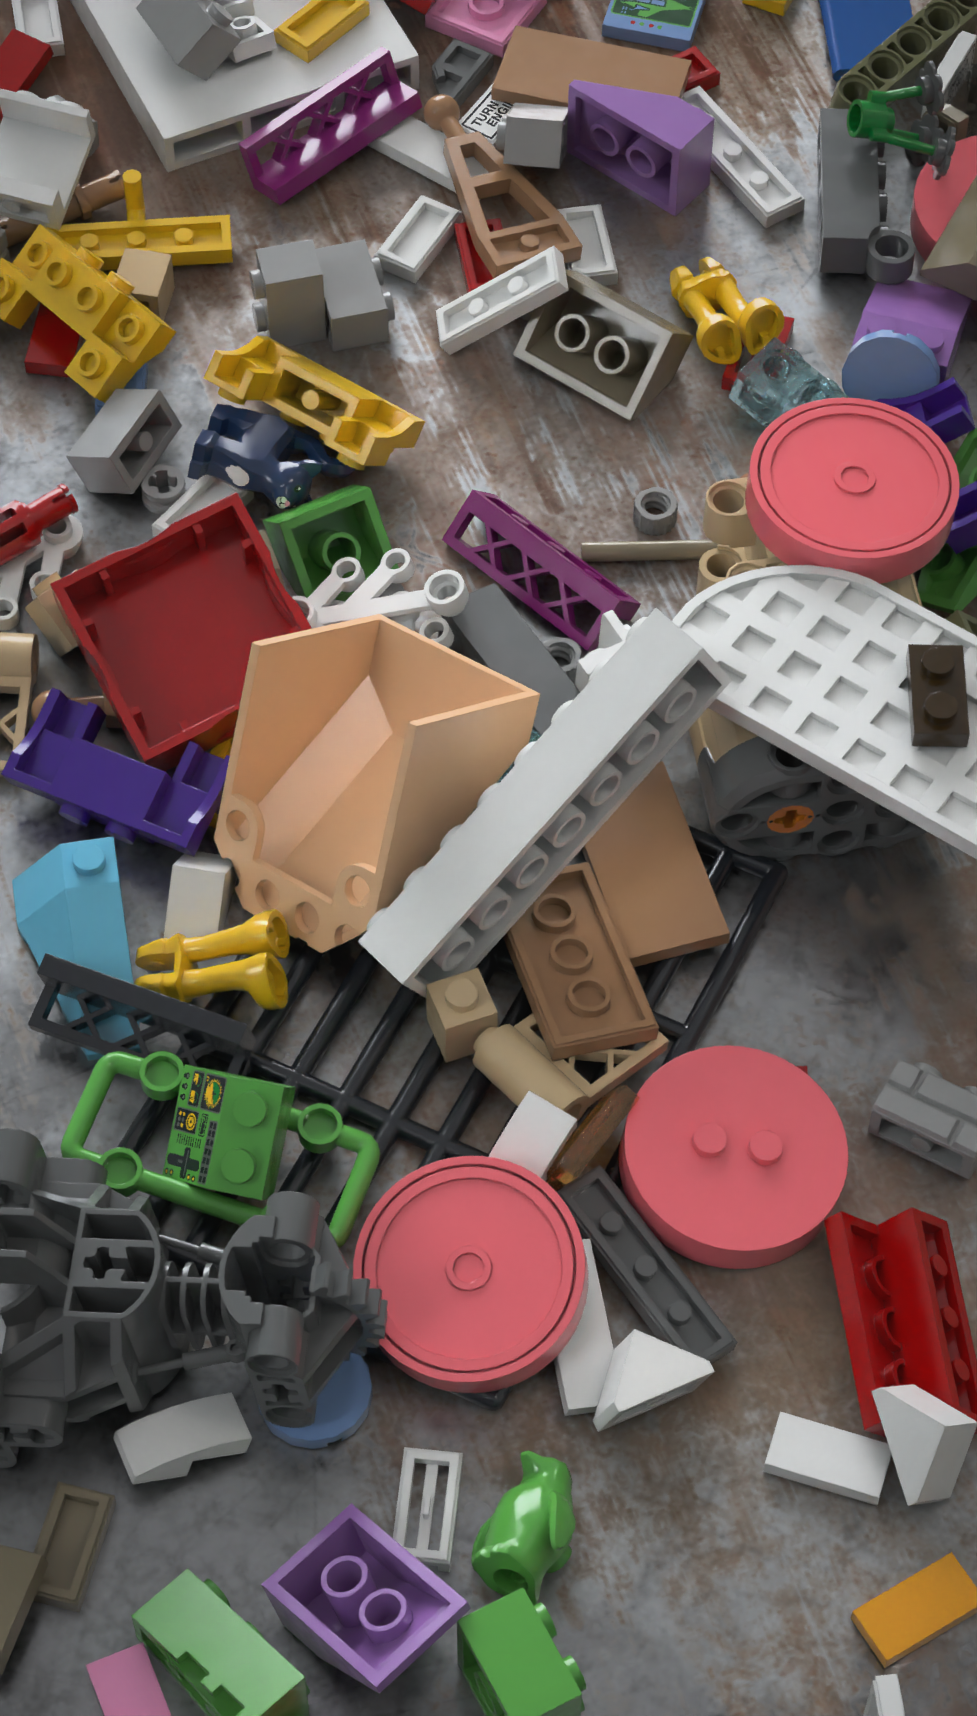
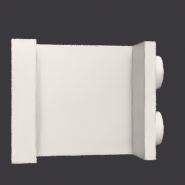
(41, 156)

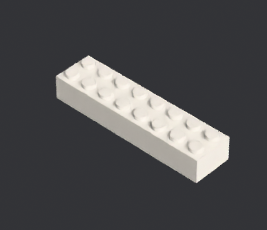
(546, 805)

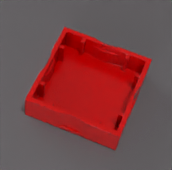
(176, 627)

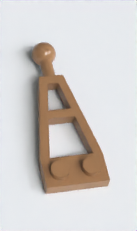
(509, 246)

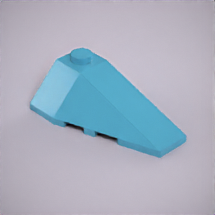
(75, 911)

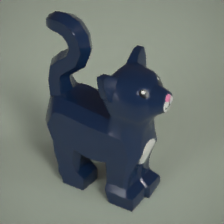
(253, 452)

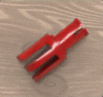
(23, 524)

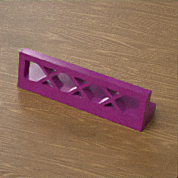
(329, 137)
(547, 552)

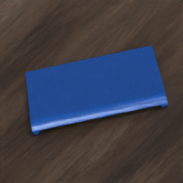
(858, 27)

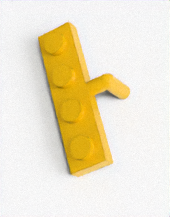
(185, 238)

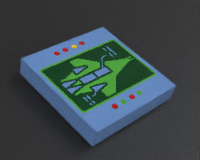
(654, 22)

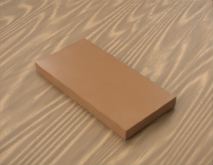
(544, 63)
(655, 876)
(578, 970)

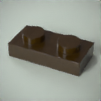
(937, 695)

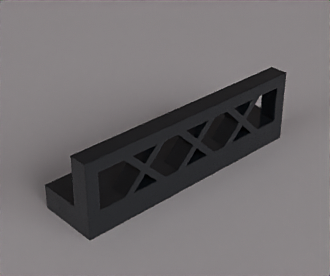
(136, 1004)

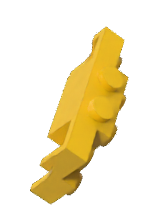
(98, 306)
(306, 393)

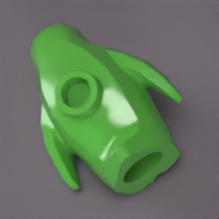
(528, 1529)

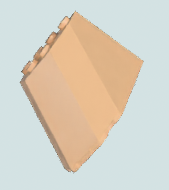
(356, 766)

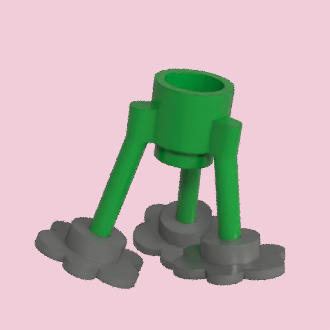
(925, 140)

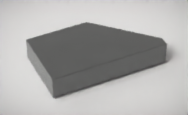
(460, 70)

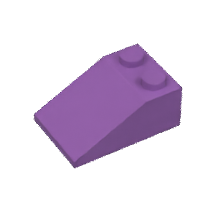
(642, 141)
(921, 310)
(362, 1600)

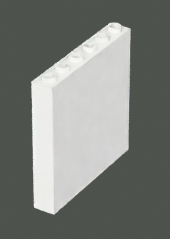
(203, 118)

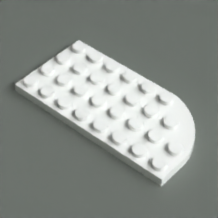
(826, 680)

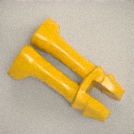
(719, 334)
(259, 975)

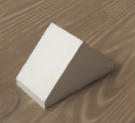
(199, 895)
(646, 1375)
(924, 1441)

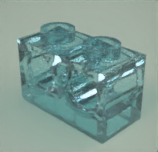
(794, 384)

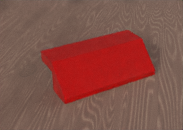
(903, 1309)

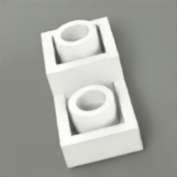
(254, 33)
(534, 1135)
(172, 1438)

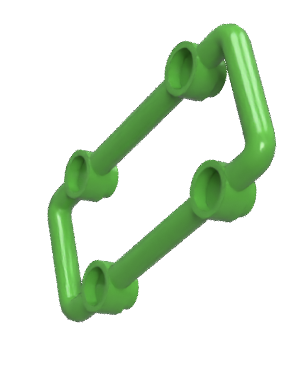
(160, 1074)

